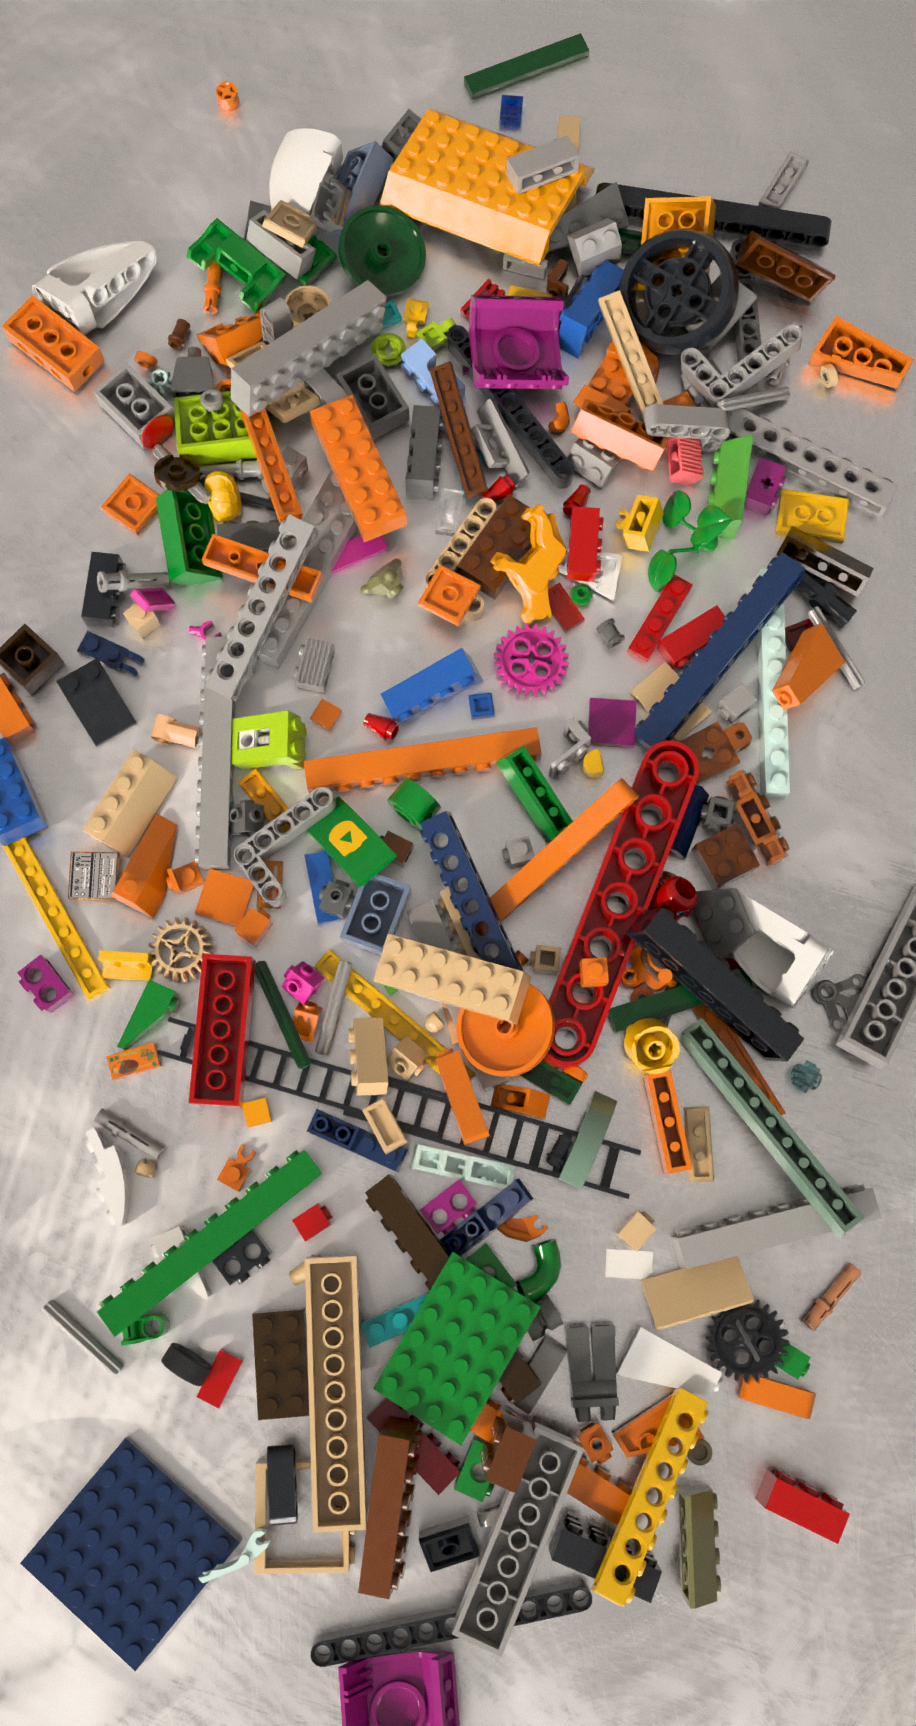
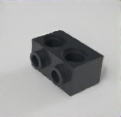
(239, 1252)

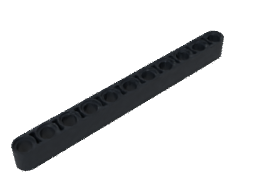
(741, 218)
(440, 1632)

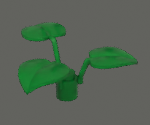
(704, 537)

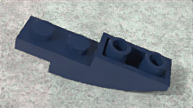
(354, 1139)
(487, 1218)

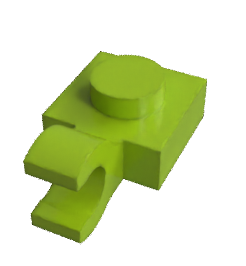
(435, 335)

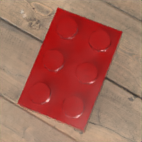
(803, 1505)

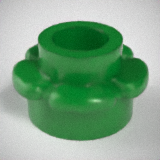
(581, 600)

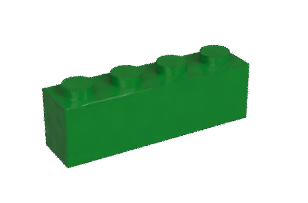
(534, 792)

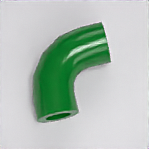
(546, 1271)

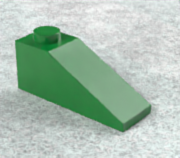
(150, 1011)

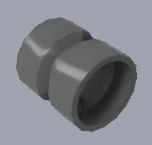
(545, 1319)

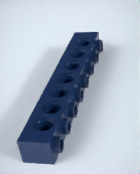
(431, 831)

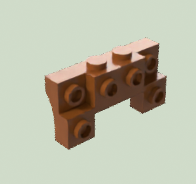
(757, 818)

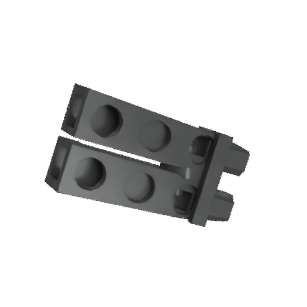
(601, 1389)

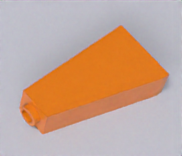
(808, 667)
(461, 1096)

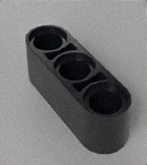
(282, 1484)

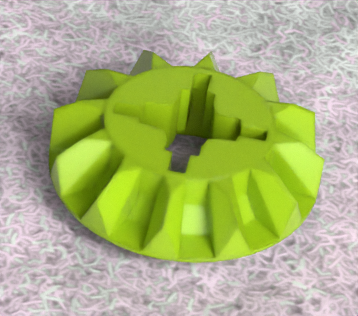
(380, 345)

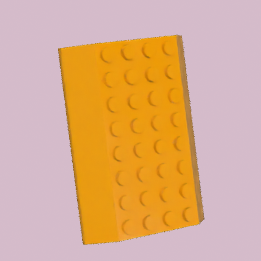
(458, 182)

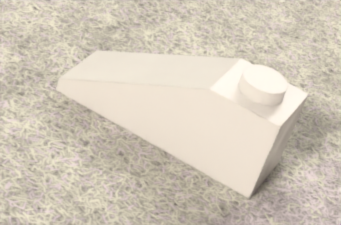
(175, 1237)

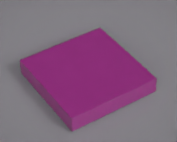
(612, 722)

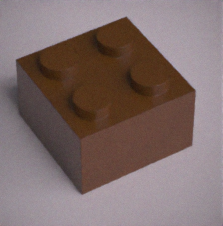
(725, 857)

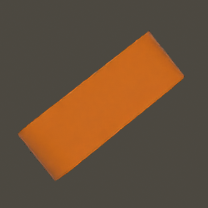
(779, 1396)

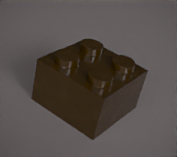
(29, 659)

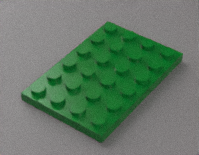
(457, 1348)

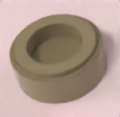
(701, 1453)

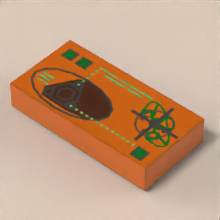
(133, 1061)

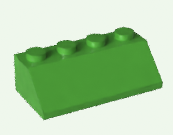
(731, 481)

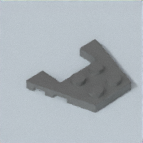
(723, 920)

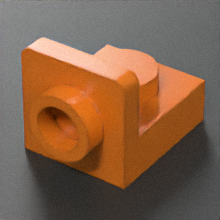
(185, 878)
(306, 1020)

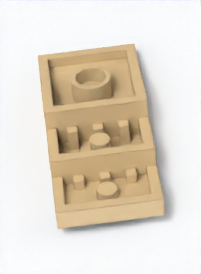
(293, 402)

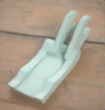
(252, 1549)

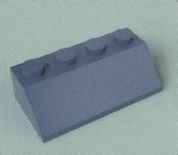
(363, 175)

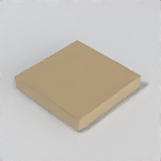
(290, 223)

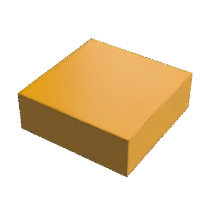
(256, 1112)

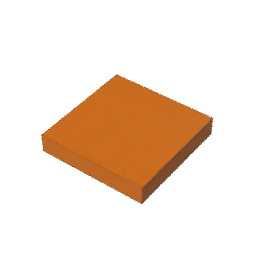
(132, 504)
(449, 595)
(224, 897)

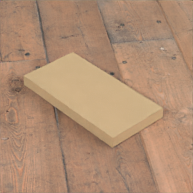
(696, 1292)

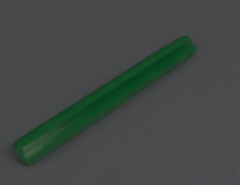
(282, 1015)

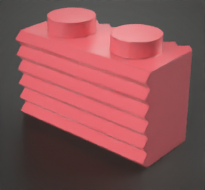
(684, 460)

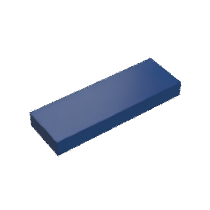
(319, 875)

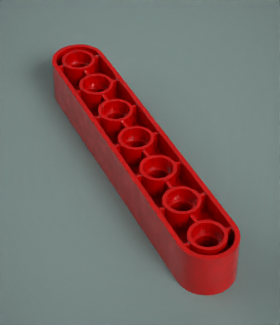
(633, 885)

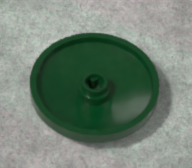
(382, 248)

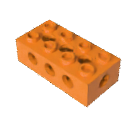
(53, 343)

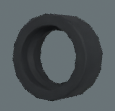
(186, 1364)

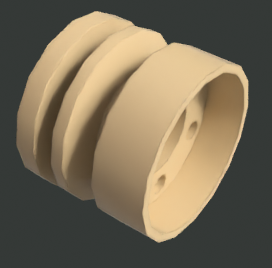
(306, 302)

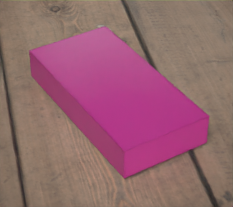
(153, 599)

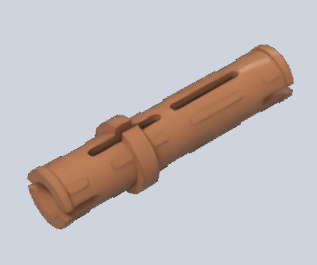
(825, 1304)

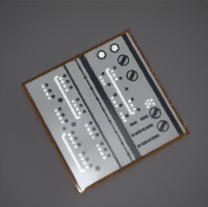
(93, 875)

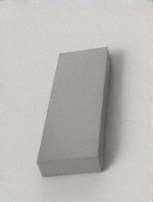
(784, 181)

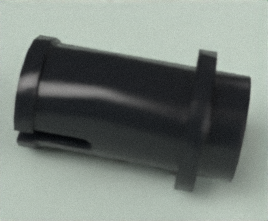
(559, 1151)

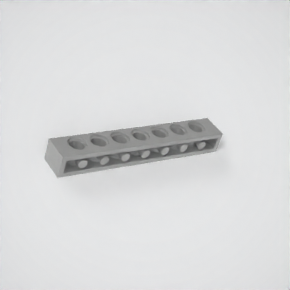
(815, 471)
(274, 600)

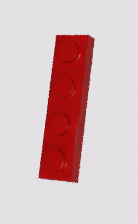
(660, 618)

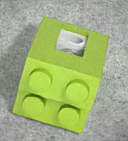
(283, 741)

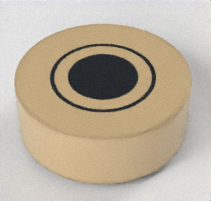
(829, 375)

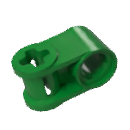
(142, 1331)

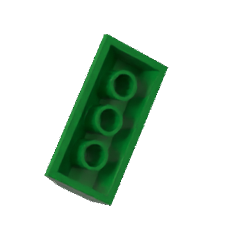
(185, 535)

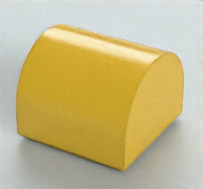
(592, 765)

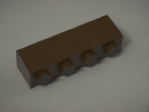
(826, 561)

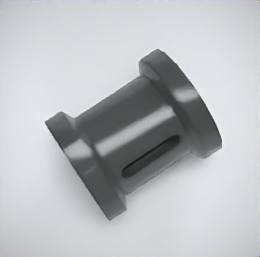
(610, 633)

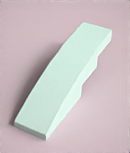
(462, 1166)

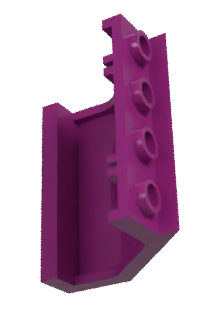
(516, 342)
(400, 1689)

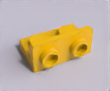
(126, 965)

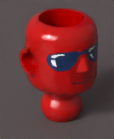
(675, 895)

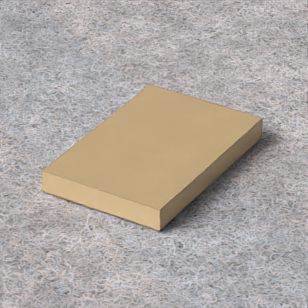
(652, 691)

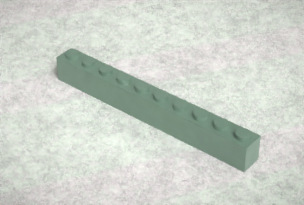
(772, 1129)

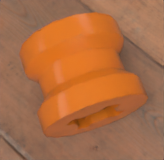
(227, 96)

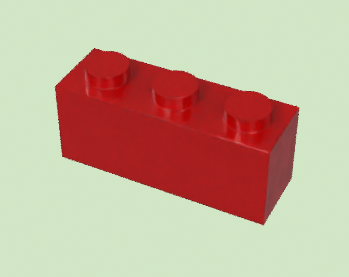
(584, 544)
(684, 642)

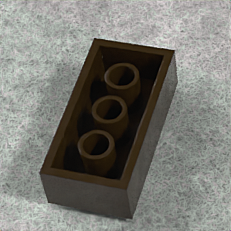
(281, 1363)

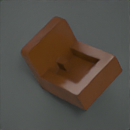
(555, 280)

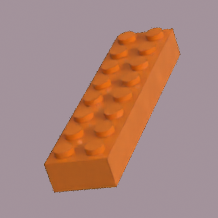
(245, 562)

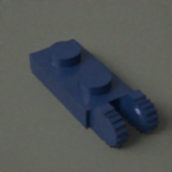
(108, 653)

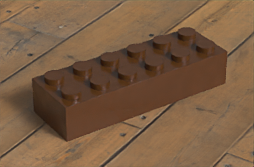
(389, 1507)

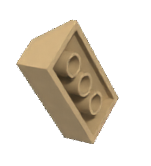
(130, 803)

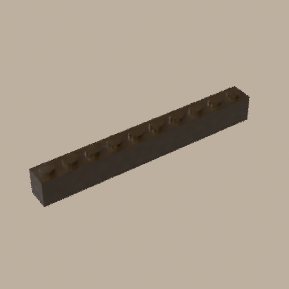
(430, 1258)

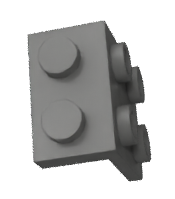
(592, 461)
(577, 736)

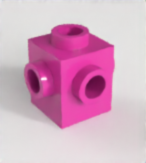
(302, 982)

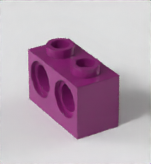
(50, 980)
(444, 1202)

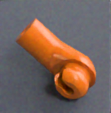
(561, 420)

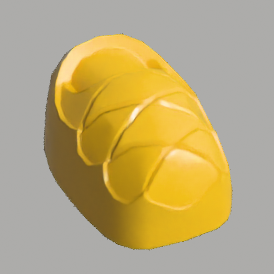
(225, 496)

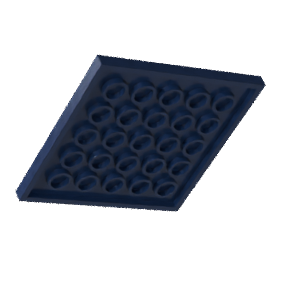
(130, 1553)

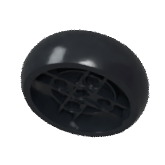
(715, 314)

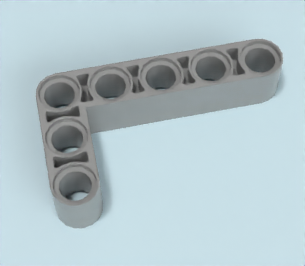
(277, 322)
(742, 370)
(280, 840)

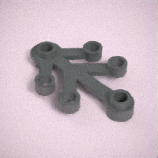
(834, 996)

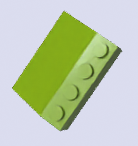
(211, 435)

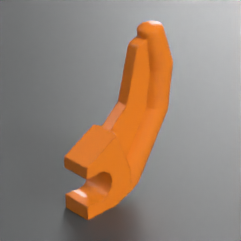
(522, 1229)

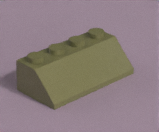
(698, 1545)

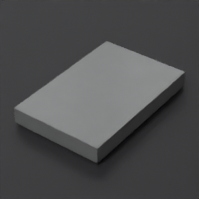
(745, 300)

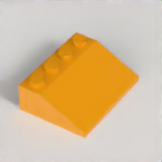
(676, 213)

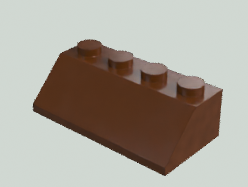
(783, 267)

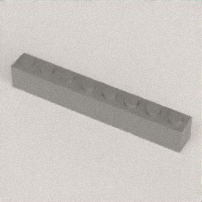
(431, 931)

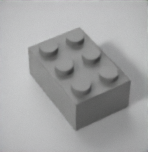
(131, 401)

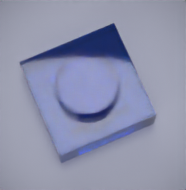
(511, 107)

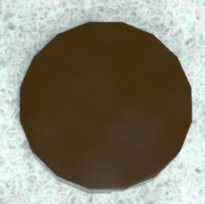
(176, 472)

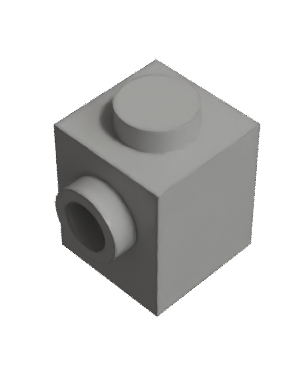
(518, 852)

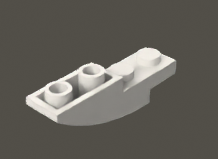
(115, 1185)

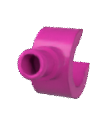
(201, 630)

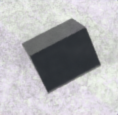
(448, 1543)

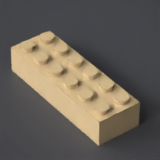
(452, 978)

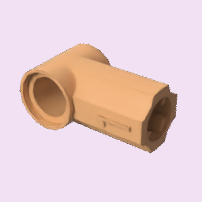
(169, 730)

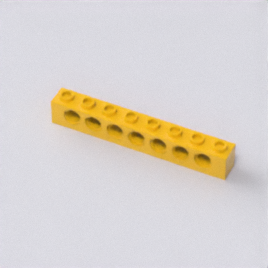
(605, 1582)

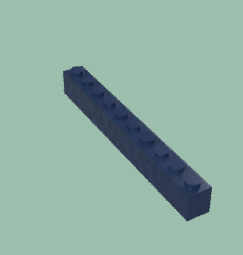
(721, 652)

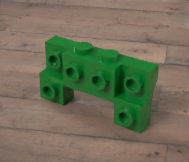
(241, 260)

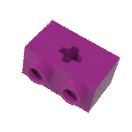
(768, 475)

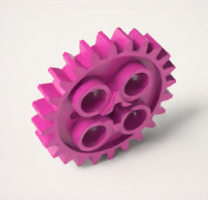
(528, 680)

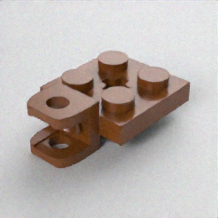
(724, 746)

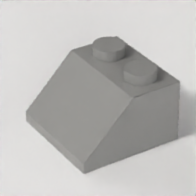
(595, 245)

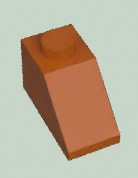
(520, 1100)

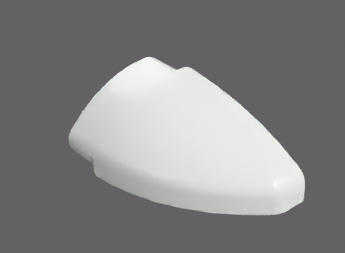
(301, 164)
(96, 283)
(780, 954)

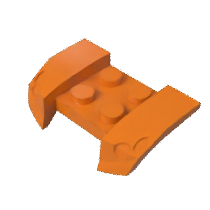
(610, 383)

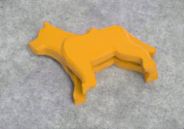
(537, 566)

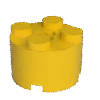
(653, 1034)

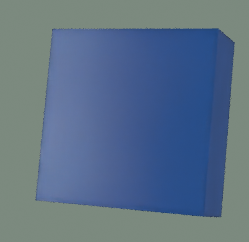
(481, 706)

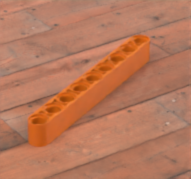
(561, 850)

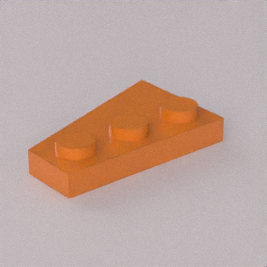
(638, 1434)

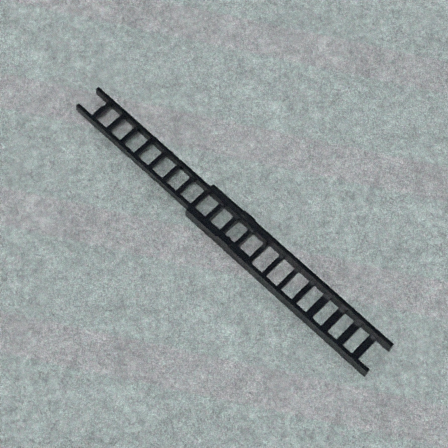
(415, 1130)

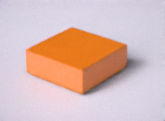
(326, 714)

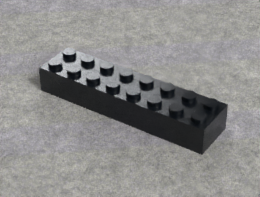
(715, 984)

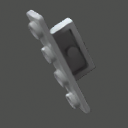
(498, 444)

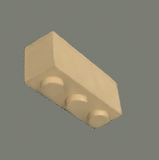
(368, 1056)

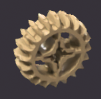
(162, 940)

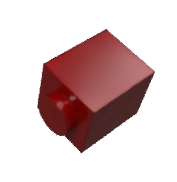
(313, 1221)

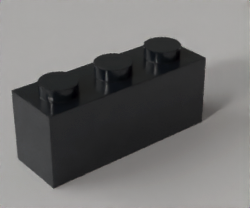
(99, 607)

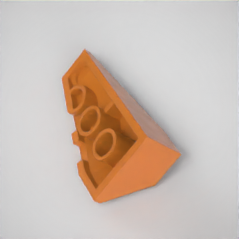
(232, 338)
(144, 878)

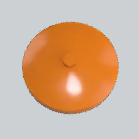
(508, 1047)

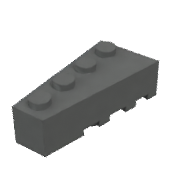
(423, 451)

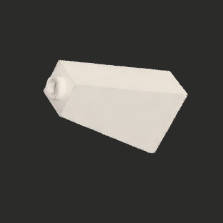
(662, 1363)

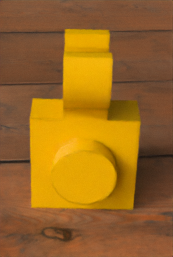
(415, 315)

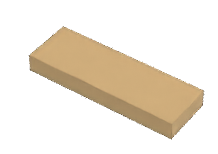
(699, 1143)

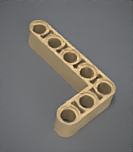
(466, 538)

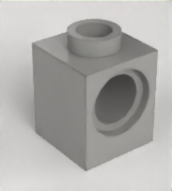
(736, 703)

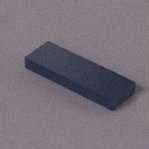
(689, 822)

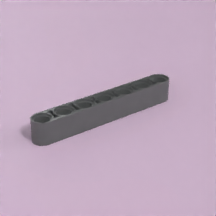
(750, 322)

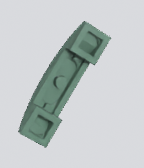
(588, 1140)

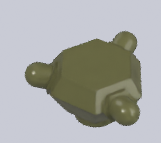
(385, 580)

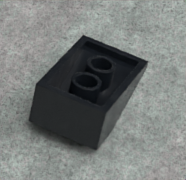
(96, 702)

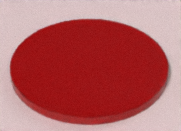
(157, 431)

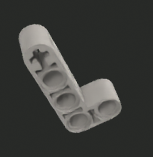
(702, 423)

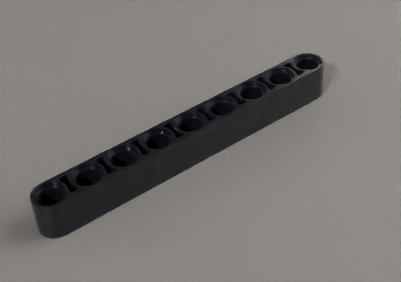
(518, 414)

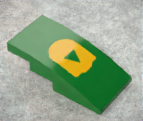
(351, 843)

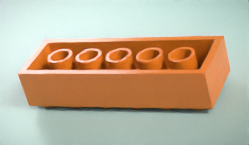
(358, 468)

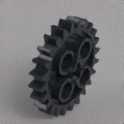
(728, 1351)

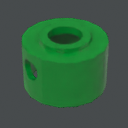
(413, 803)

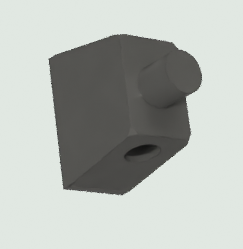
(192, 374)

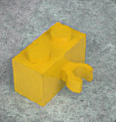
(641, 523)

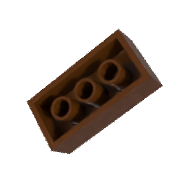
(503, 534)
(508, 1451)

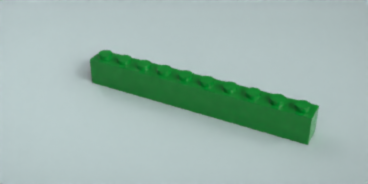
(204, 1246)

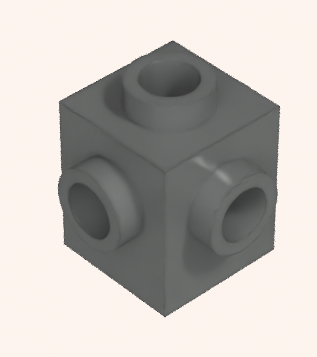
(723, 808)
(246, 818)
(340, 906)

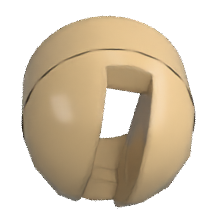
(434, 1023)
(144, 1169)

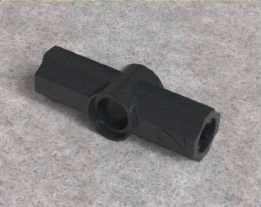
(827, 598)

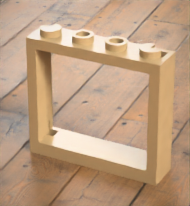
(289, 1566)

